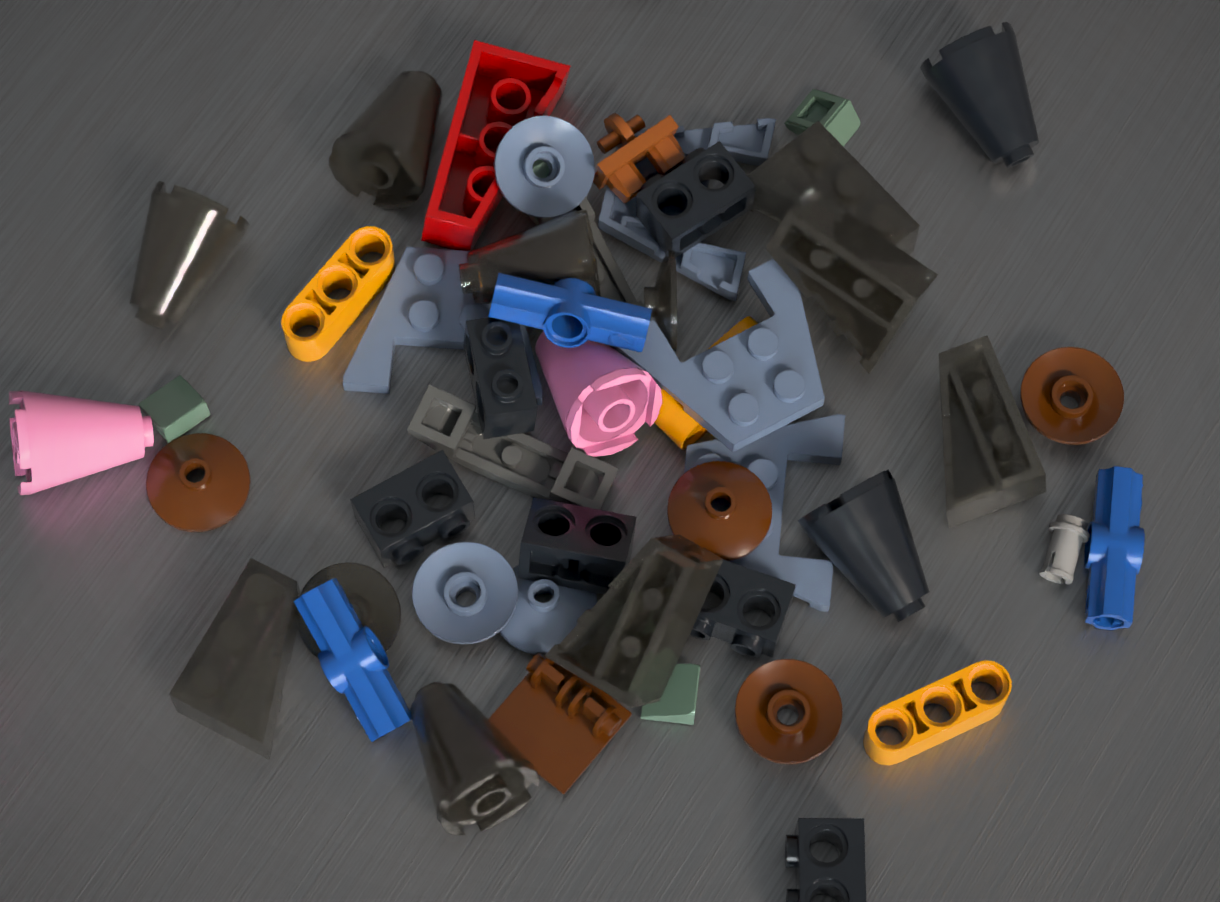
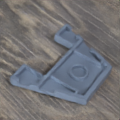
(706, 264)
(420, 309)
(749, 380)
(804, 441)

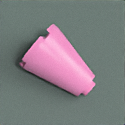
(598, 394)
(72, 438)

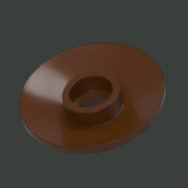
(1078, 375)
(200, 504)
(724, 533)
(795, 687)

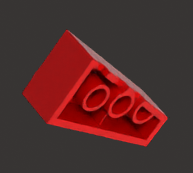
(494, 96)

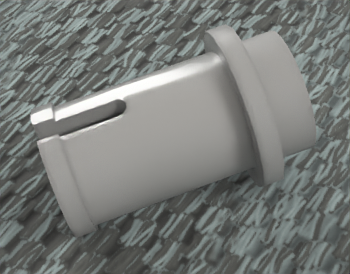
(1064, 548)

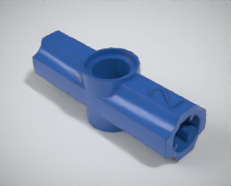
(570, 312)
(1114, 548)
(353, 659)

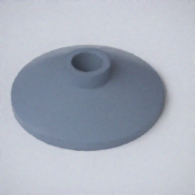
(568, 160)
(462, 569)
(540, 625)

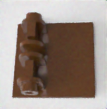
(558, 721)

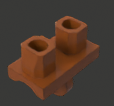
(619, 168)

